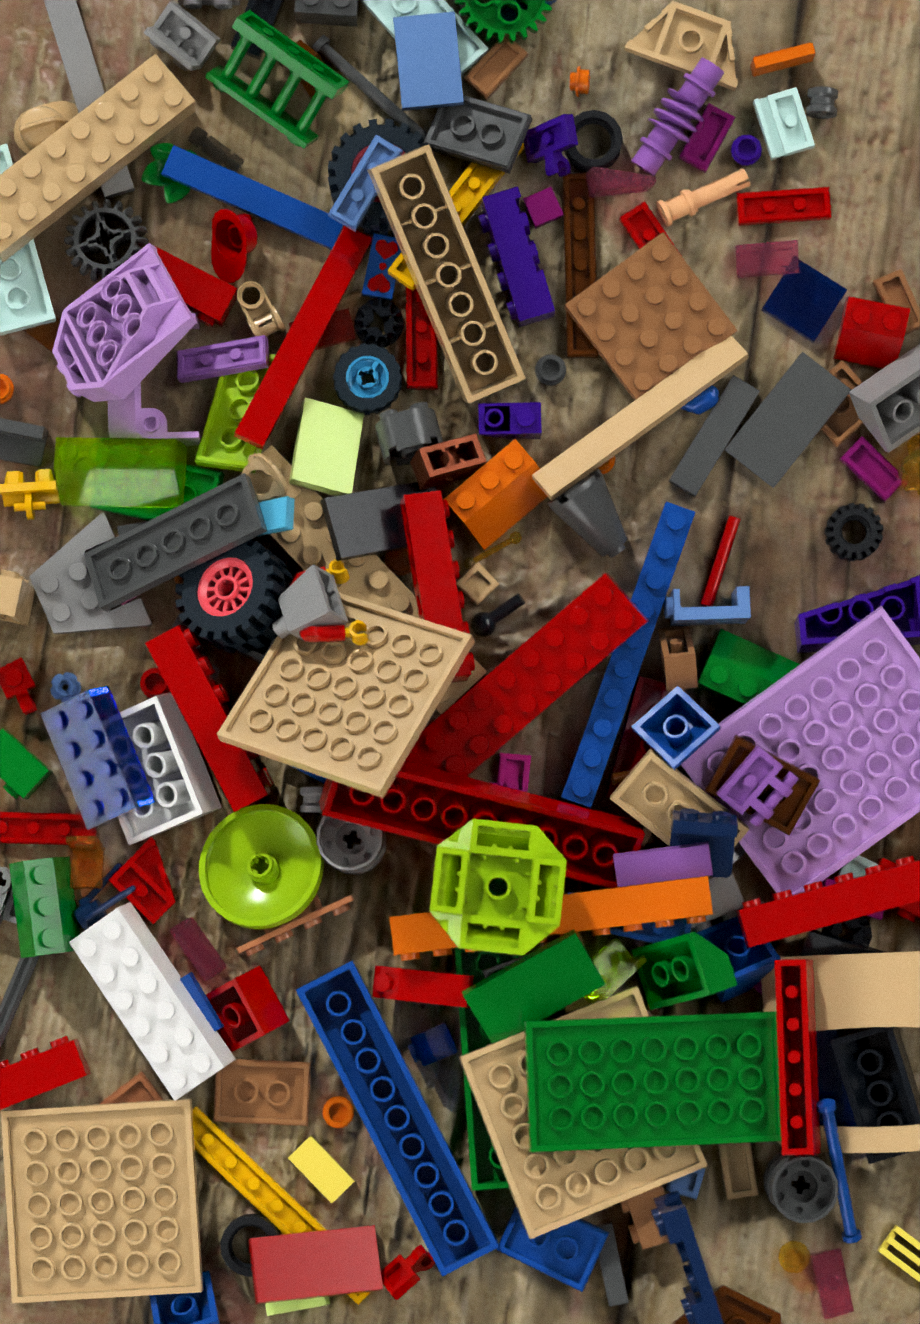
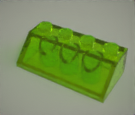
(120, 472)

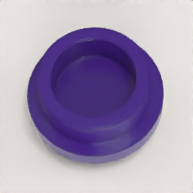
(746, 150)

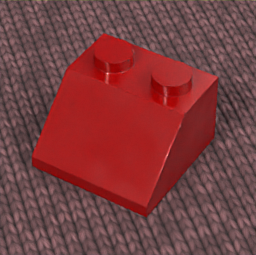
(871, 332)
(247, 1008)

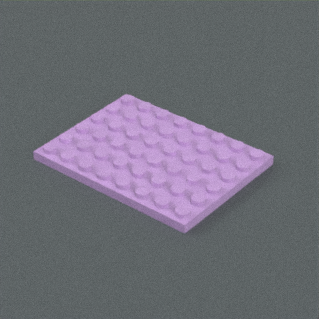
(854, 726)

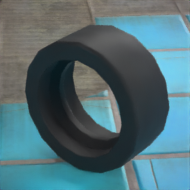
(613, 129)
(228, 1235)

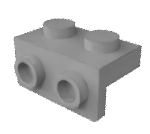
(182, 37)

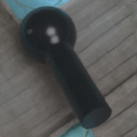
(484, 623)

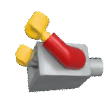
(315, 609)

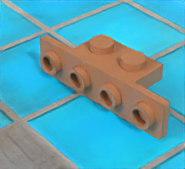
(308, 918)

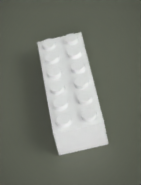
(151, 1000)

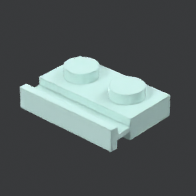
(783, 123)

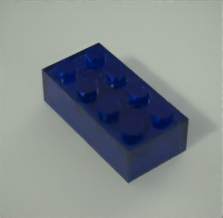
(97, 757)

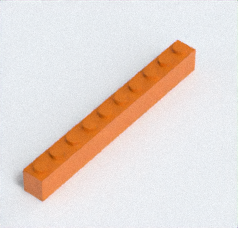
(580, 911)

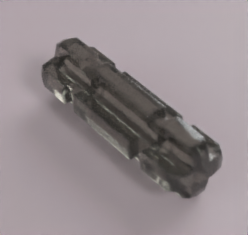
(215, 149)

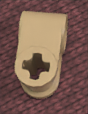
(262, 316)

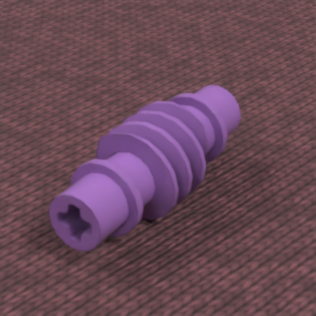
(677, 116)

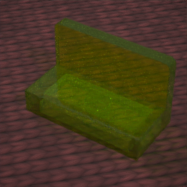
(615, 967)

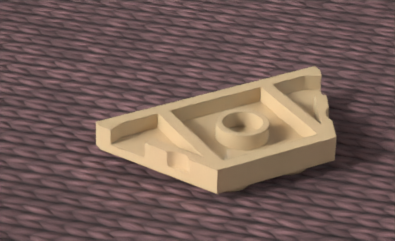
(683, 37)

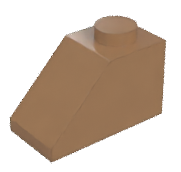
(678, 658)

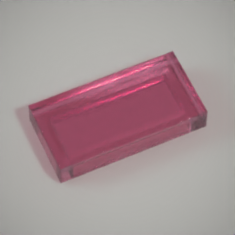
(767, 259)

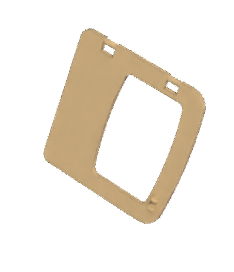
(860, 994)

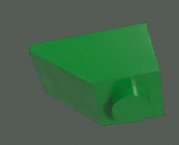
(20, 767)

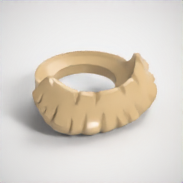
(278, 486)

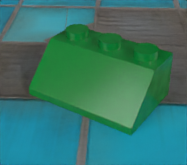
(741, 668)
(44, 906)
(683, 970)

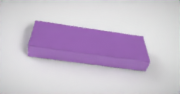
(222, 359)
(663, 864)

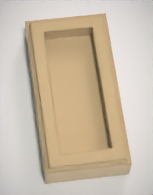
(738, 1170)

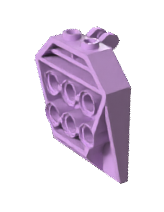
(121, 328)

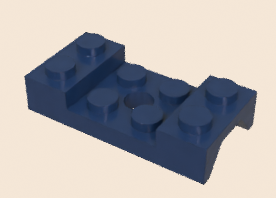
(673, 1221)

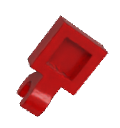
(16, 682)
(401, 1273)

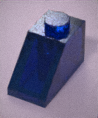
(432, 1044)

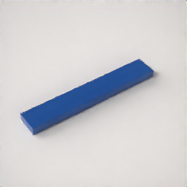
(251, 197)

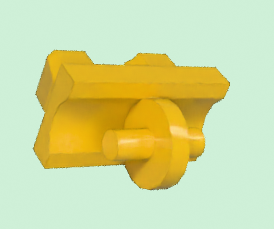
(29, 495)

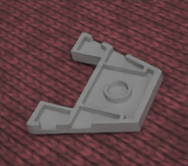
(68, 590)

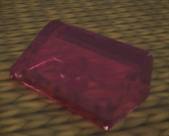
(198, 949)
(831, 1283)

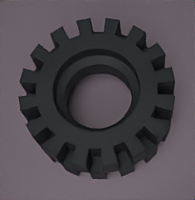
(853, 513)

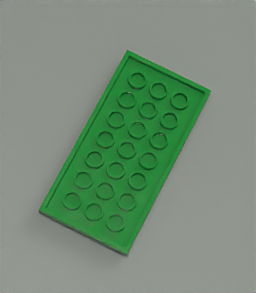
(652, 1081)

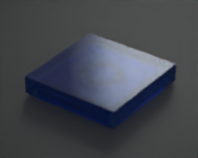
(804, 301)

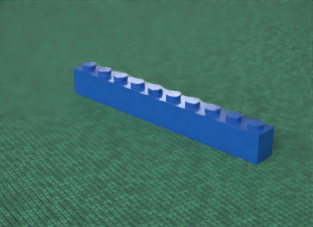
(627, 659)

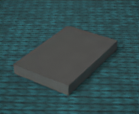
(479, 133)

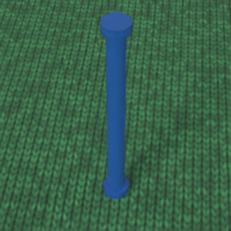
(827, 1108)

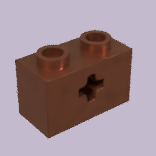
(447, 461)

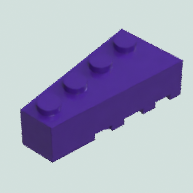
(516, 257)
(824, 624)

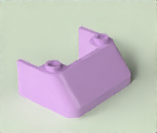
(129, 420)

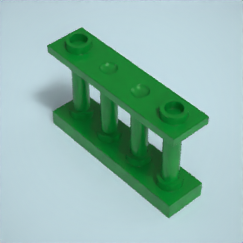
(301, 66)

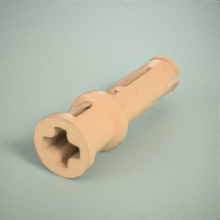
(689, 201)

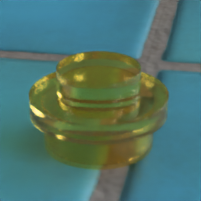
(794, 1256)

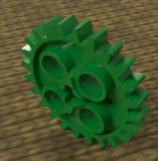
(488, 17)

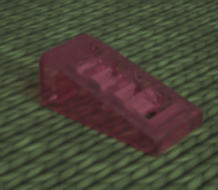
(612, 182)

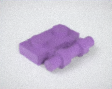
(751, 779)

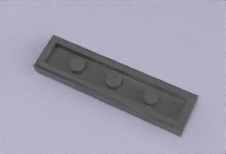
(714, 436)

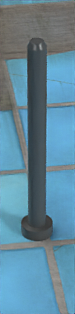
(322, 47)

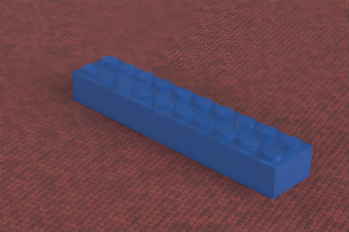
(398, 1118)

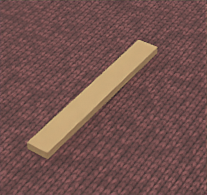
(639, 417)

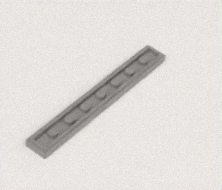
(82, 73)

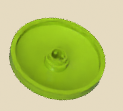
(261, 866)

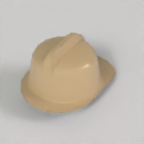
(41, 122)

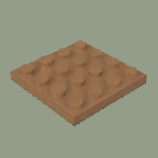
(649, 316)

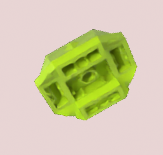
(505, 852)

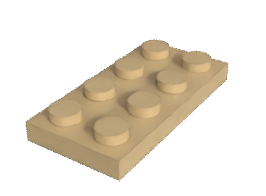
(656, 790)

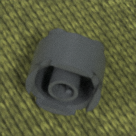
(406, 431)

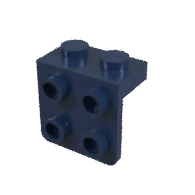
(717, 828)

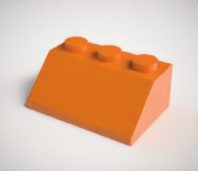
(497, 495)

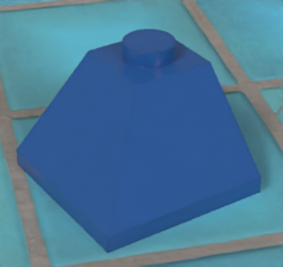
(676, 727)
(748, 963)
(186, 1307)

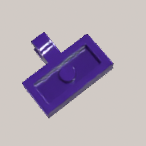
(549, 141)

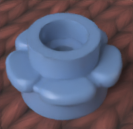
(59, 680)

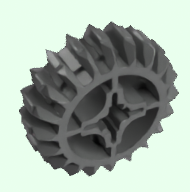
(92, 245)

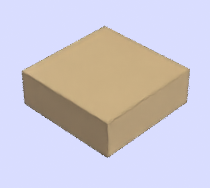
(477, 584)

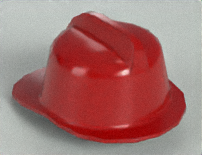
(232, 241)

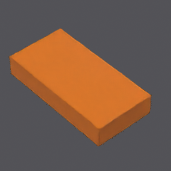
(782, 59)

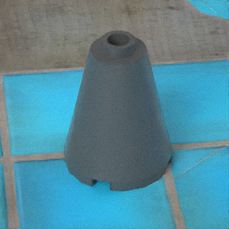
(592, 514)

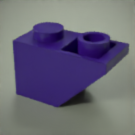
(510, 420)

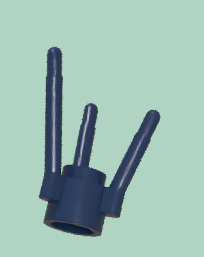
(93, 911)

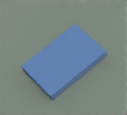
(428, 61)

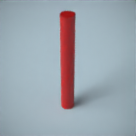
(720, 561)

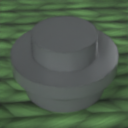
(550, 370)

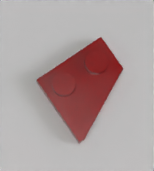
(148, 874)

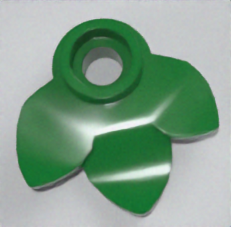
(152, 174)

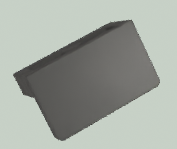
(22, 442)

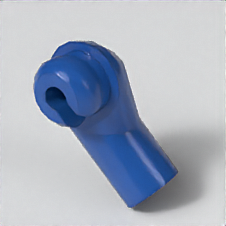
(703, 401)

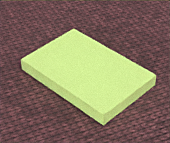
(326, 448)

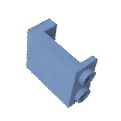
(712, 615)

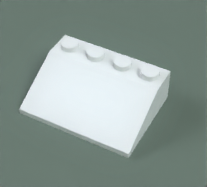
(171, 768)

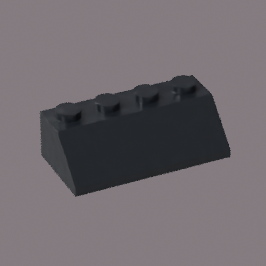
(878, 1080)

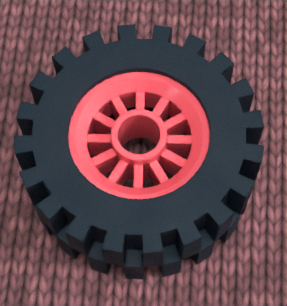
(351, 150)
(250, 609)

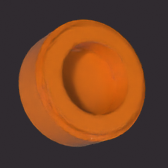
(338, 1112)

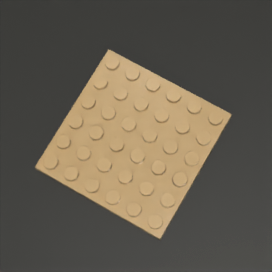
(348, 705)
(571, 1184)
(101, 1201)

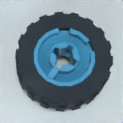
(371, 396)

